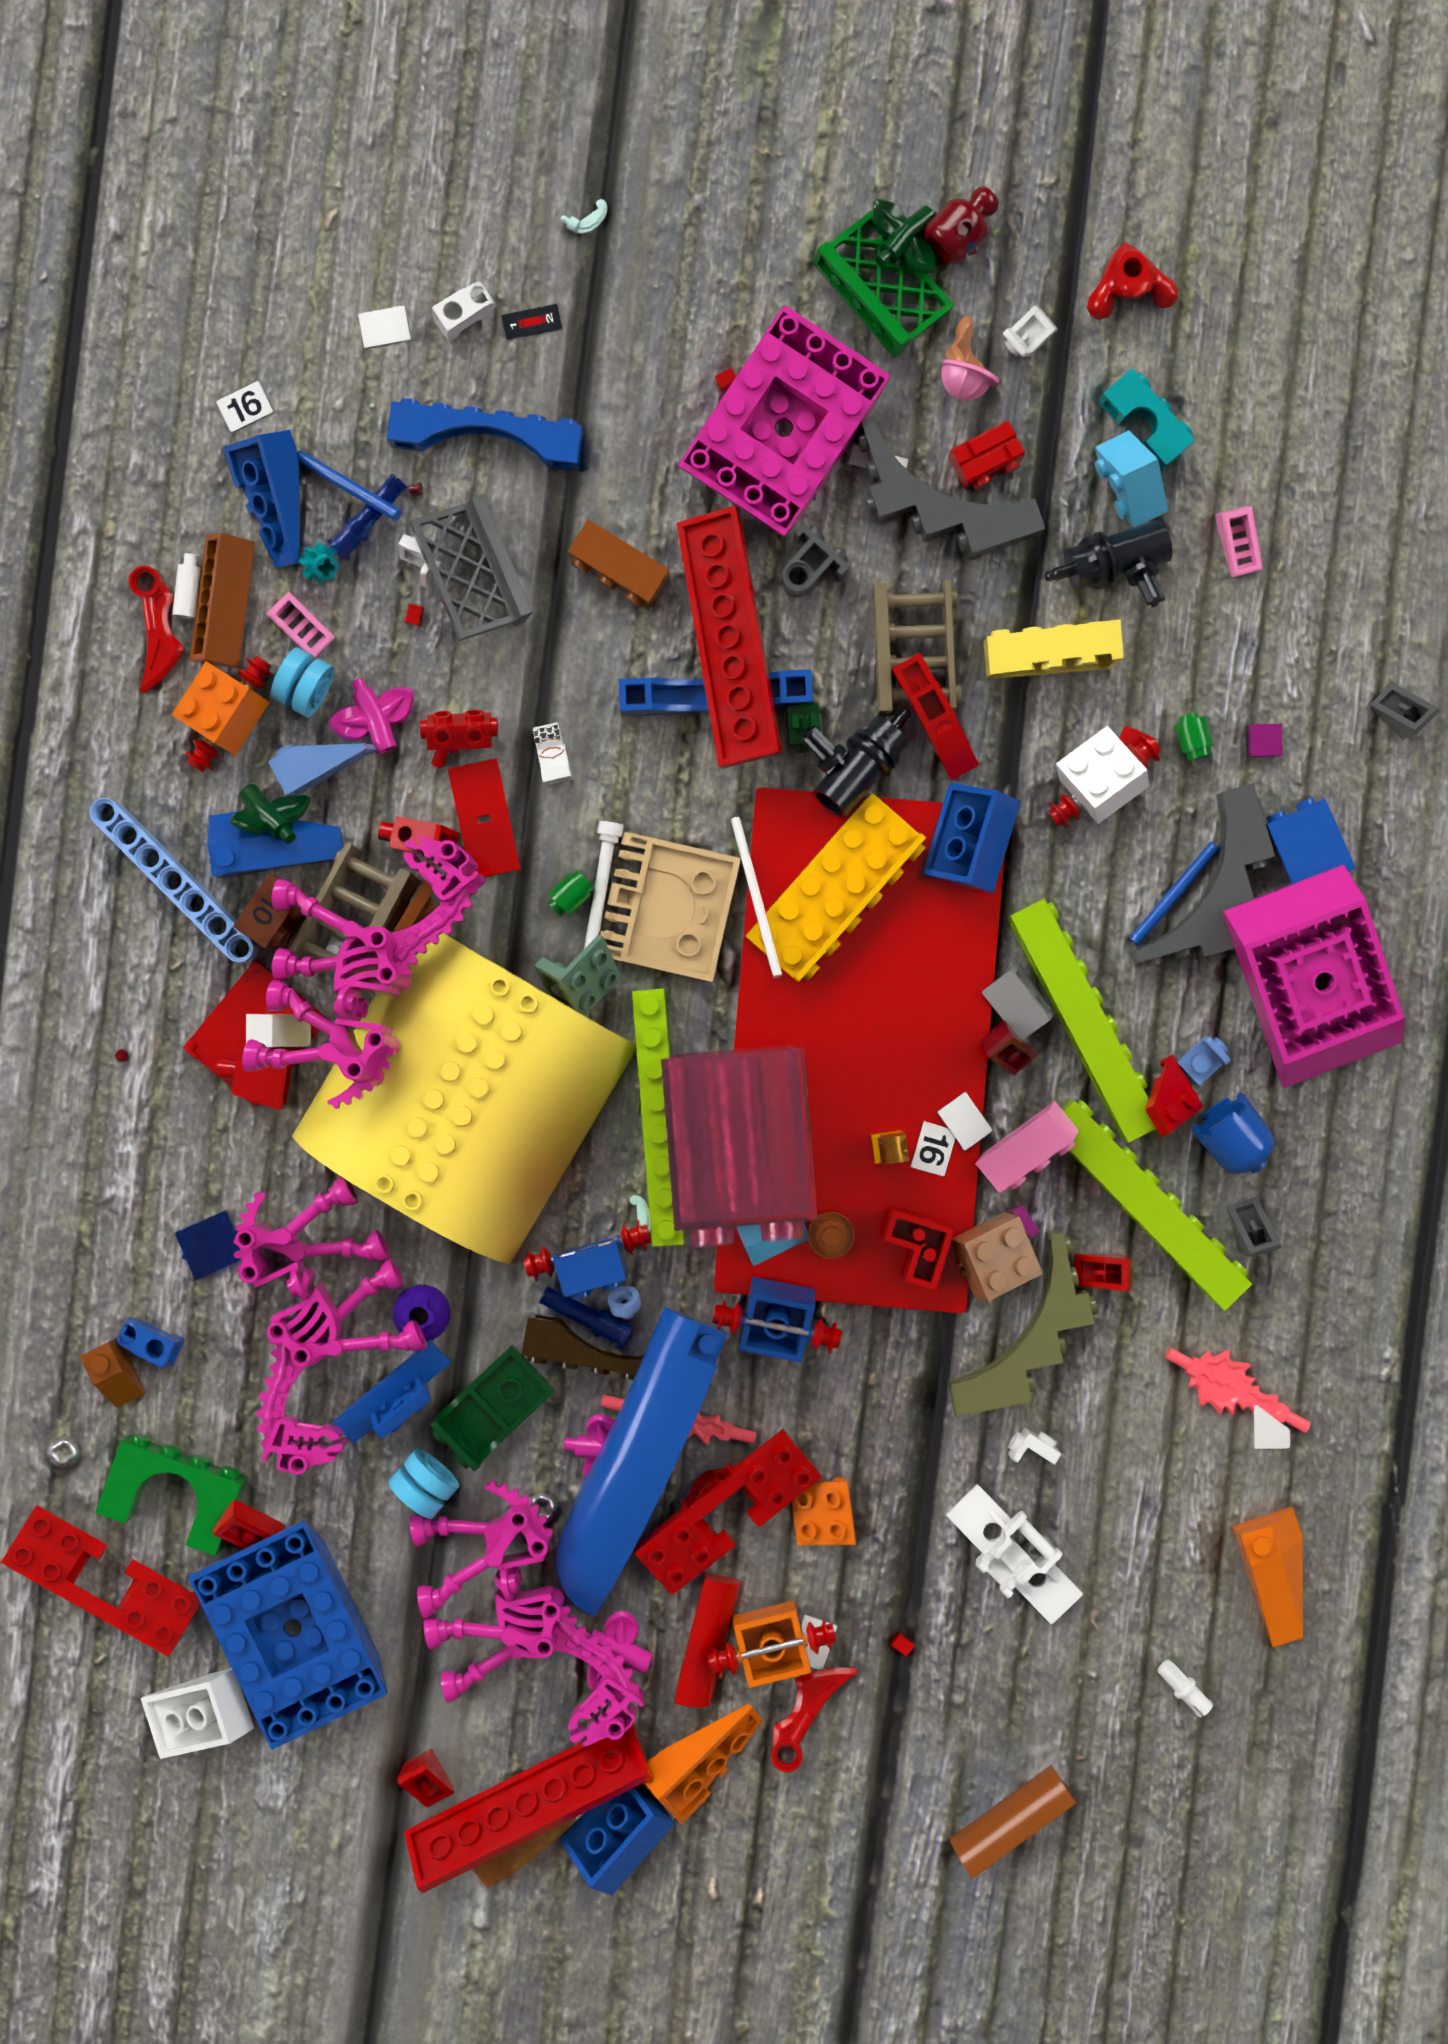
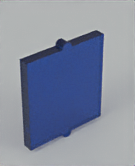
(209, 1244)

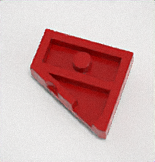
(1171, 1098)

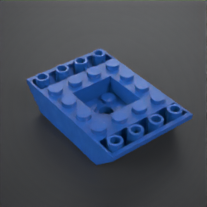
(288, 1677)

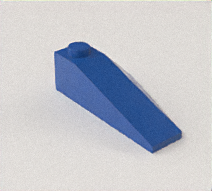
(269, 476)
(242, 853)

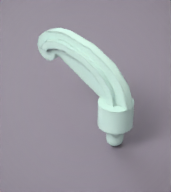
(590, 222)
(642, 1210)

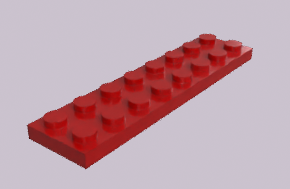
(729, 637)
(524, 1807)

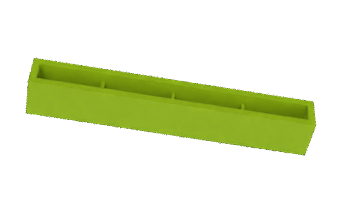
(1083, 1018)
(651, 1047)
(1154, 1210)

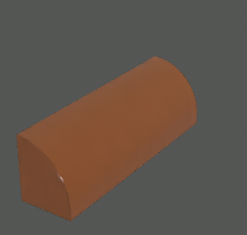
(222, 600)
(1012, 1821)

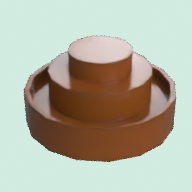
(831, 1235)

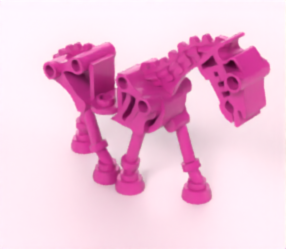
(364, 959)
(295, 1349)
(528, 1620)

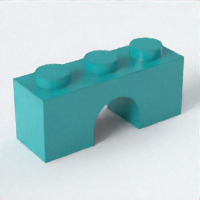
(1133, 397)

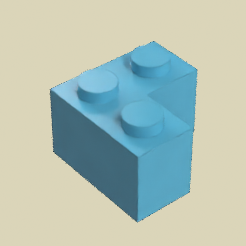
(1133, 477)

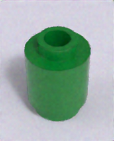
(1194, 736)
(570, 893)

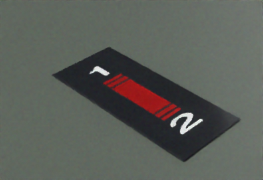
(531, 321)

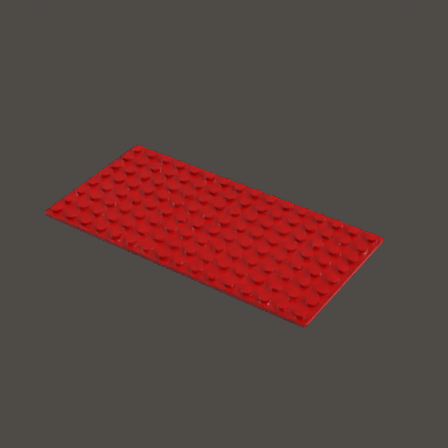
(886, 1045)

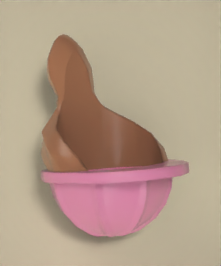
(961, 371)

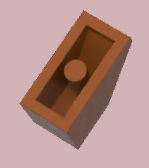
(113, 1373)

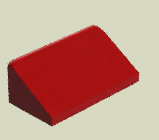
(245, 1525)

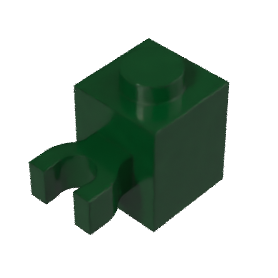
(799, 721)

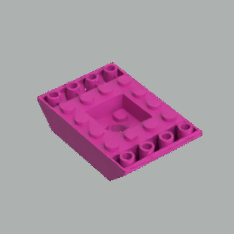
(794, 378)
(1282, 949)

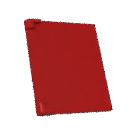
(225, 1027)

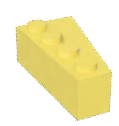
(1053, 650)

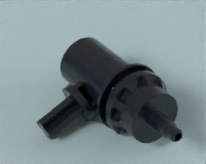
(1104, 558)
(851, 773)

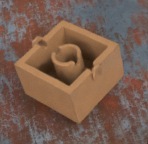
(996, 1256)

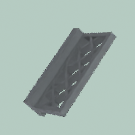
(497, 567)

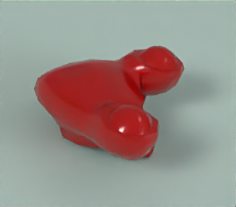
(1130, 276)

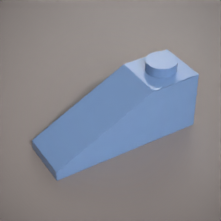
(306, 766)

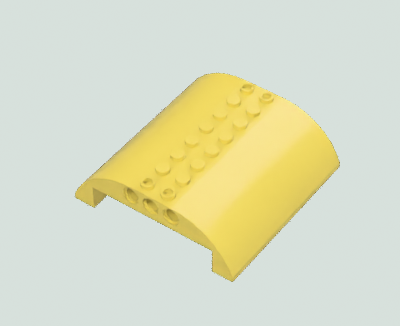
(475, 1103)

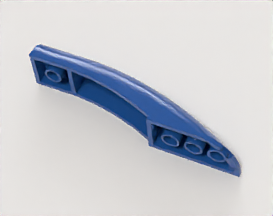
(636, 1457)

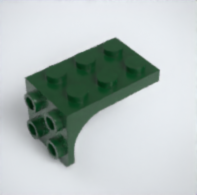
(491, 1408)

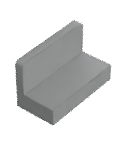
(1019, 1002)

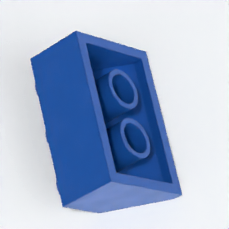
(971, 837)
(616, 1837)

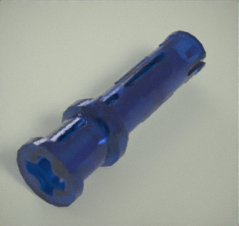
(357, 528)
(600, 1323)

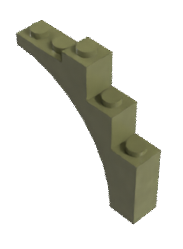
(1060, 1308)

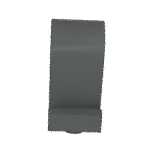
(813, 561)

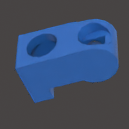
(150, 1342)

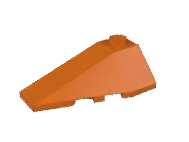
(1274, 1564)
(690, 1765)

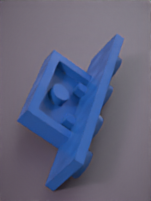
(394, 1397)

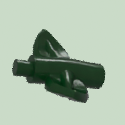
(904, 236)
(273, 817)

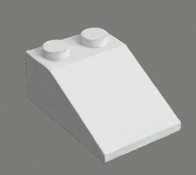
(197, 1714)

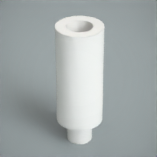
(187, 588)

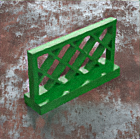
(866, 303)

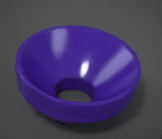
(432, 1301)

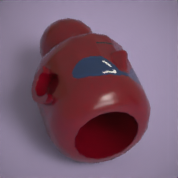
(961, 226)

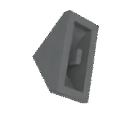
(1403, 711)
(1252, 1228)

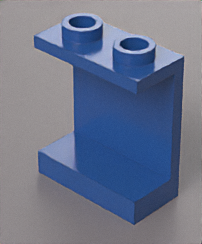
(1308, 840)

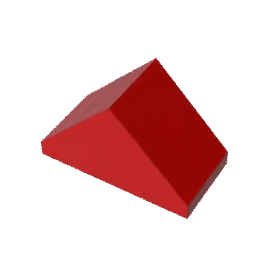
(1103, 1271)
(425, 1779)

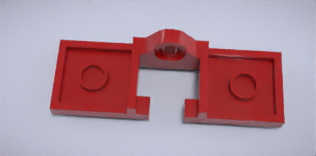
(689, 1545)
(57, 1553)

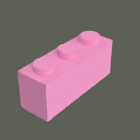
(1028, 1148)

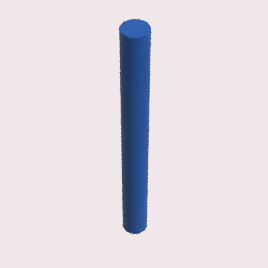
(349, 486)
(1174, 893)

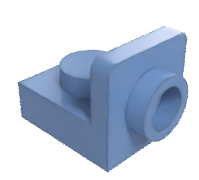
(1204, 1059)

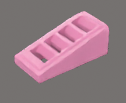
(1225, 532)
(281, 605)

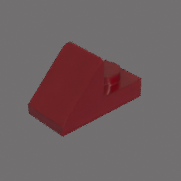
(1007, 1048)

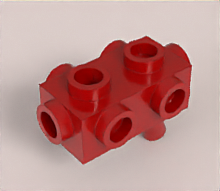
(453, 732)

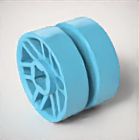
(302, 682)
(423, 1483)

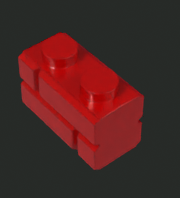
(987, 456)

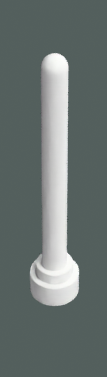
(609, 835)

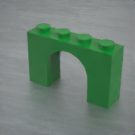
(140, 1459)

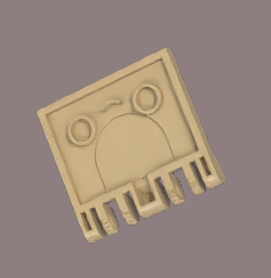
(674, 909)

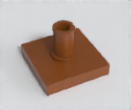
(418, 908)

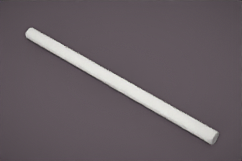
(756, 897)

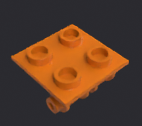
(824, 1514)

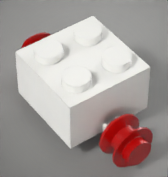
(1102, 776)

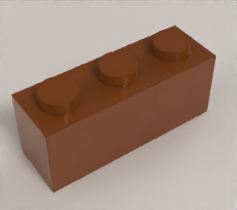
(618, 564)

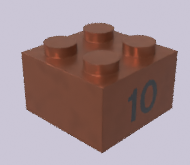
(265, 924)

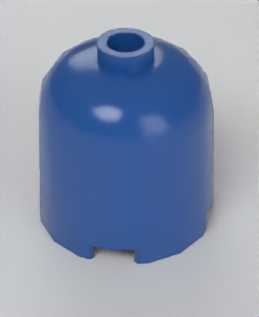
(1235, 1135)

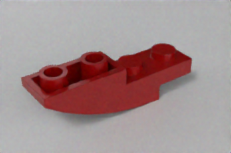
(935, 716)

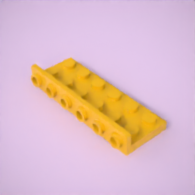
(838, 887)

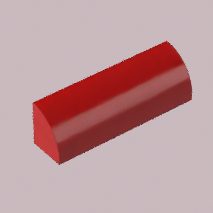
(708, 1629)

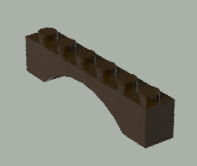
(554, 1340)

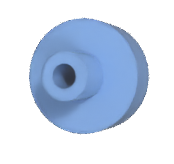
(624, 1302)

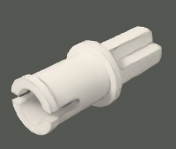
(1185, 1688)

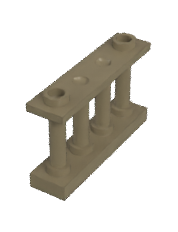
(887, 633)
(385, 914)

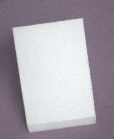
(278, 1030)

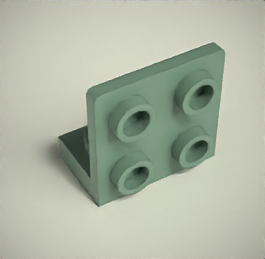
(584, 979)

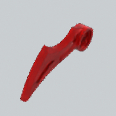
(162, 645)
(812, 1694)

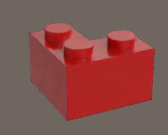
(927, 1243)

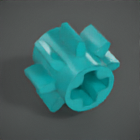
(319, 563)

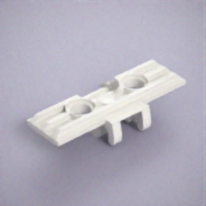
(1008, 1561)

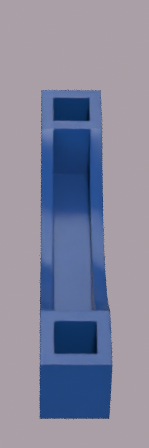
(422, 426)
(688, 696)

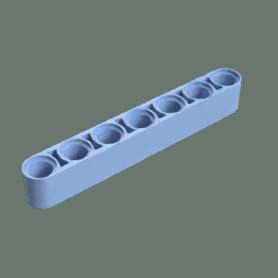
(161, 874)

